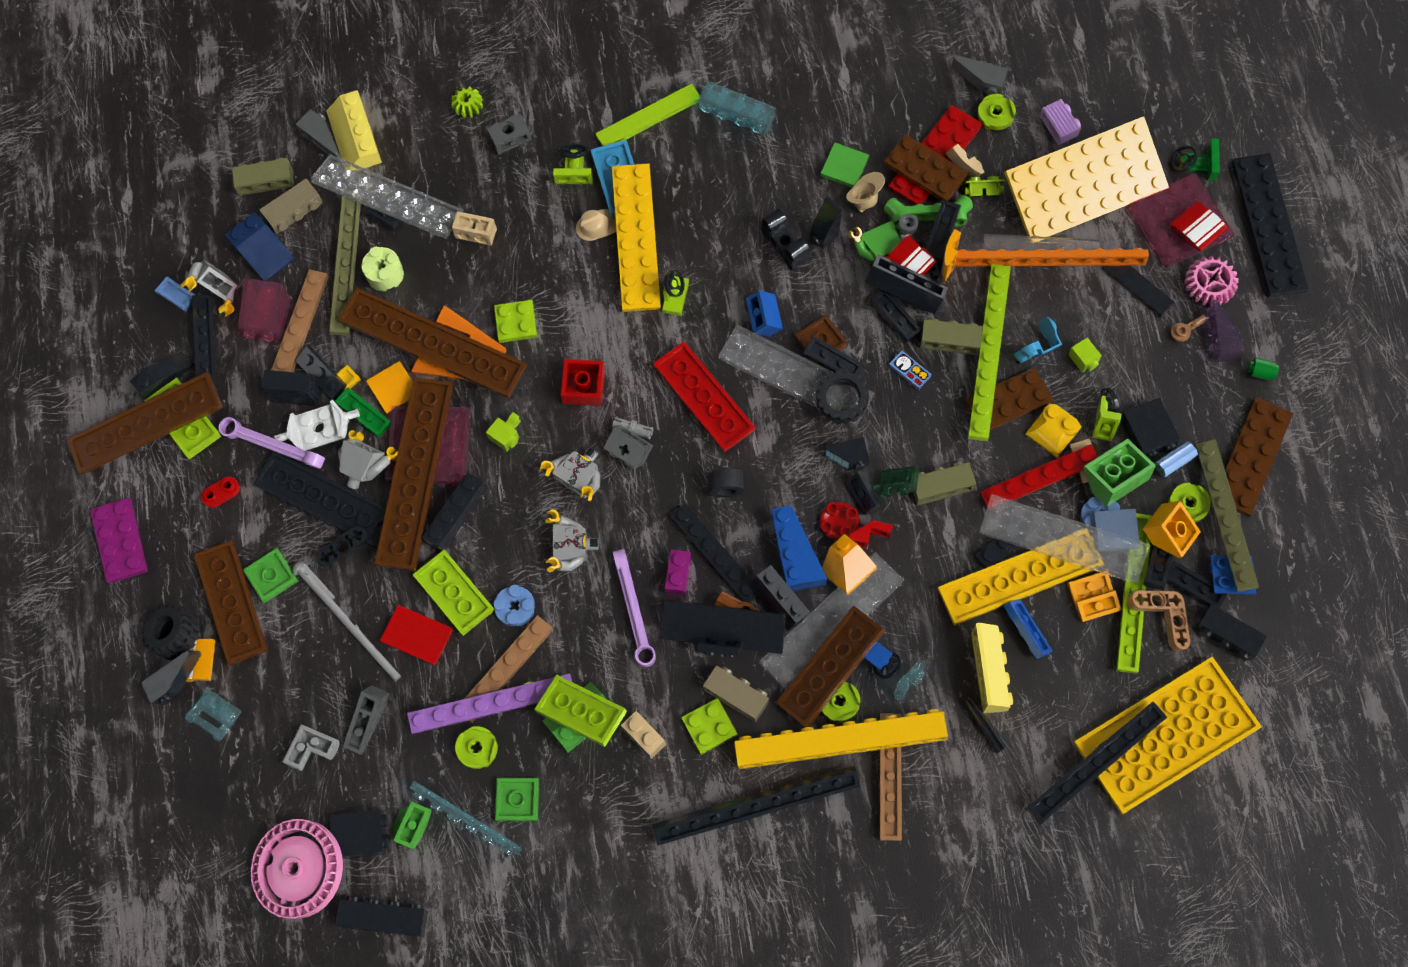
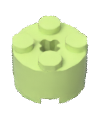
(382, 268)

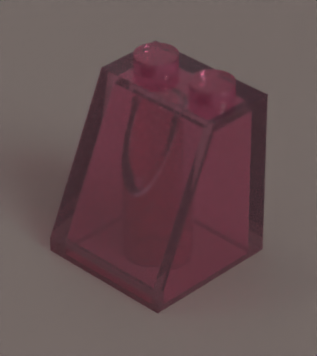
(263, 310)

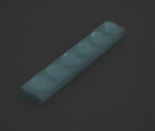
(457, 814)

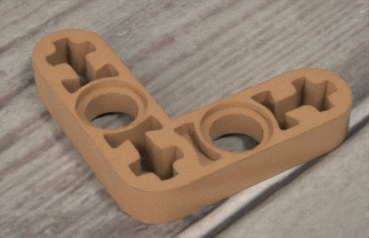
(1170, 610)

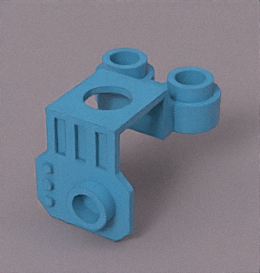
(1049, 332)

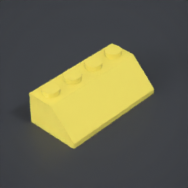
(353, 130)
(990, 668)

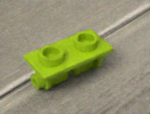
(976, 186)

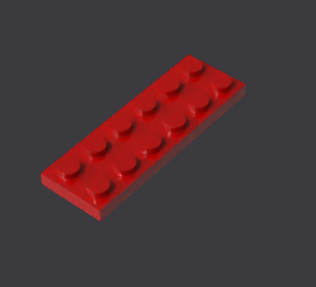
(952, 129)
(704, 396)

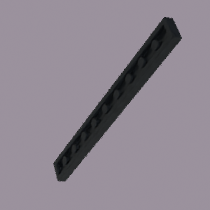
(755, 805)

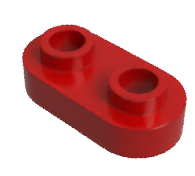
(220, 493)

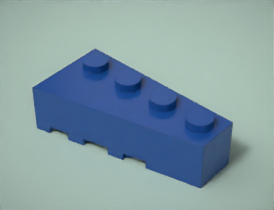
(796, 555)

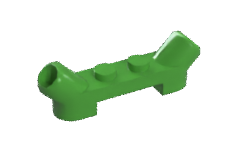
(896, 209)

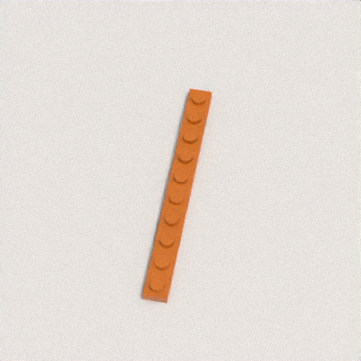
(1055, 257)

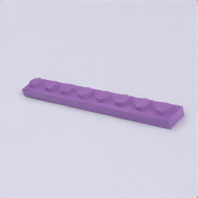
(479, 706)

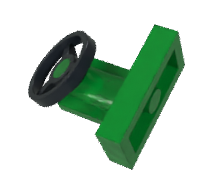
(1204, 163)

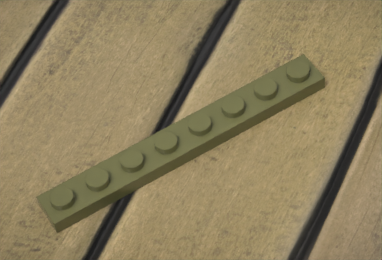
(345, 263)
(1227, 516)

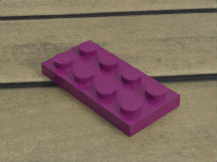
(119, 540)

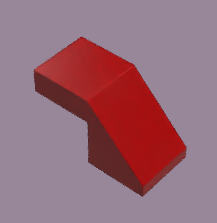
(862, 535)

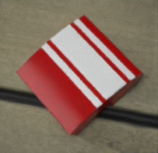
(1198, 226)
(912, 256)

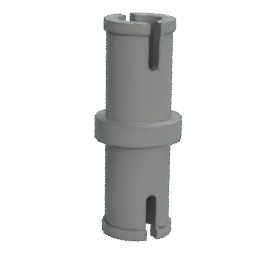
(633, 426)

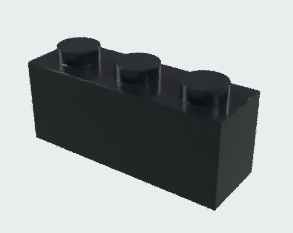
(779, 597)
(1230, 633)

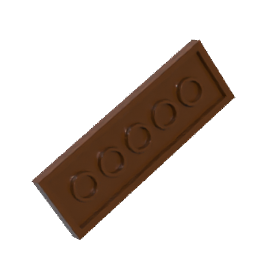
(1255, 453)
(231, 602)
(830, 666)

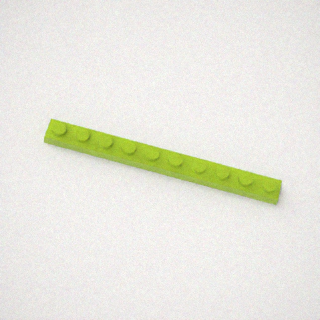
(989, 353)

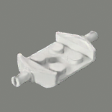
(302, 426)

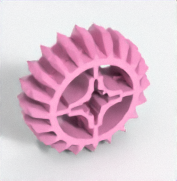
(1203, 272)

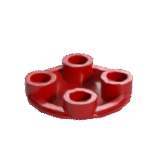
(839, 520)

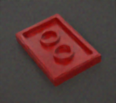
(416, 635)

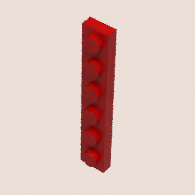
(1042, 475)

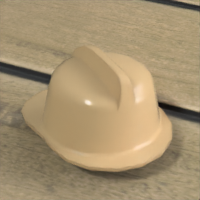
(866, 190)
(596, 225)

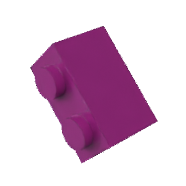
(678, 573)

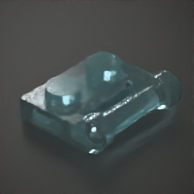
(912, 677)
(216, 708)

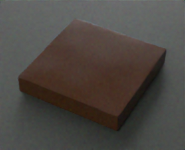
(823, 330)

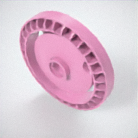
(281, 873)

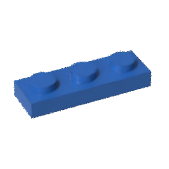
(1028, 629)

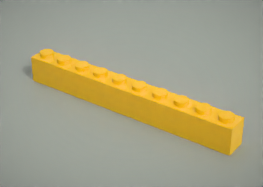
(841, 740)

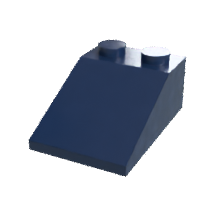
(259, 247)

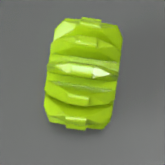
(467, 102)

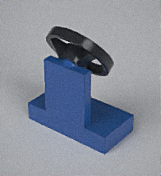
(880, 659)

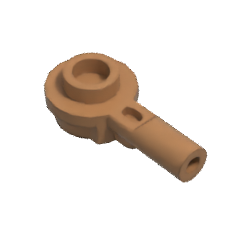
(1181, 332)

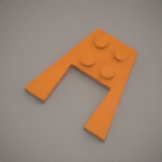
(458, 324)

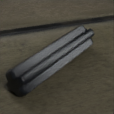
(984, 724)

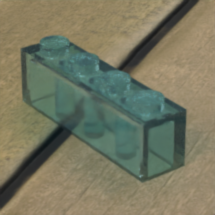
(737, 108)

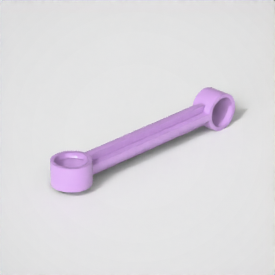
(270, 443)
(632, 606)

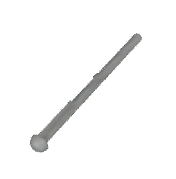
(326, 596)

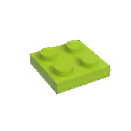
(515, 321)
(709, 726)

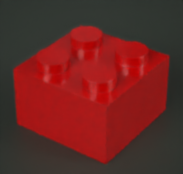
(583, 382)

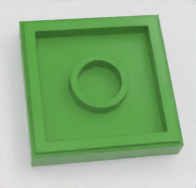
(844, 165)
(270, 575)
(517, 799)

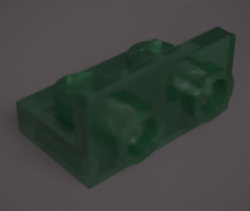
(898, 481)

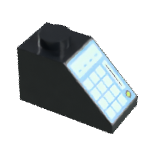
(849, 454)

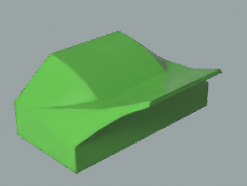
(410, 825)

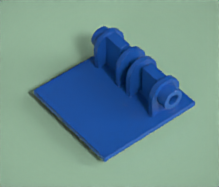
(1222, 576)

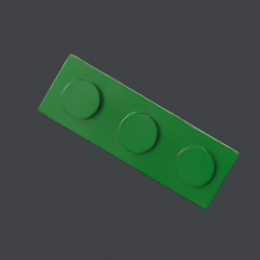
(369, 416)

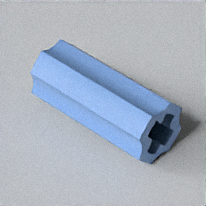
(1176, 459)

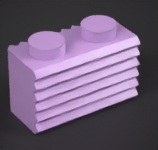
(1060, 121)

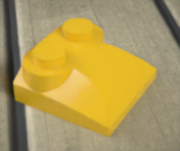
(1054, 429)

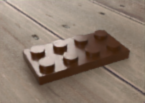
(925, 168)
(1017, 398)

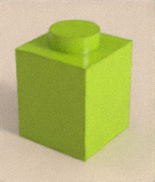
(1085, 355)

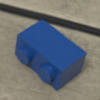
(764, 313)

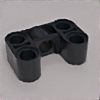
(775, 230)

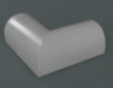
(307, 742)

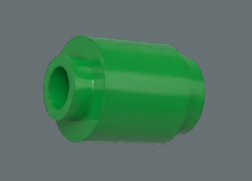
(1263, 369)

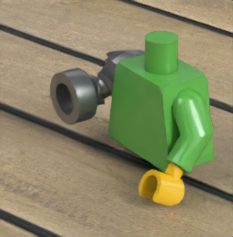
(884, 238)

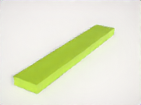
(649, 116)

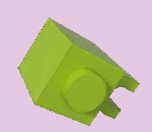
(503, 433)

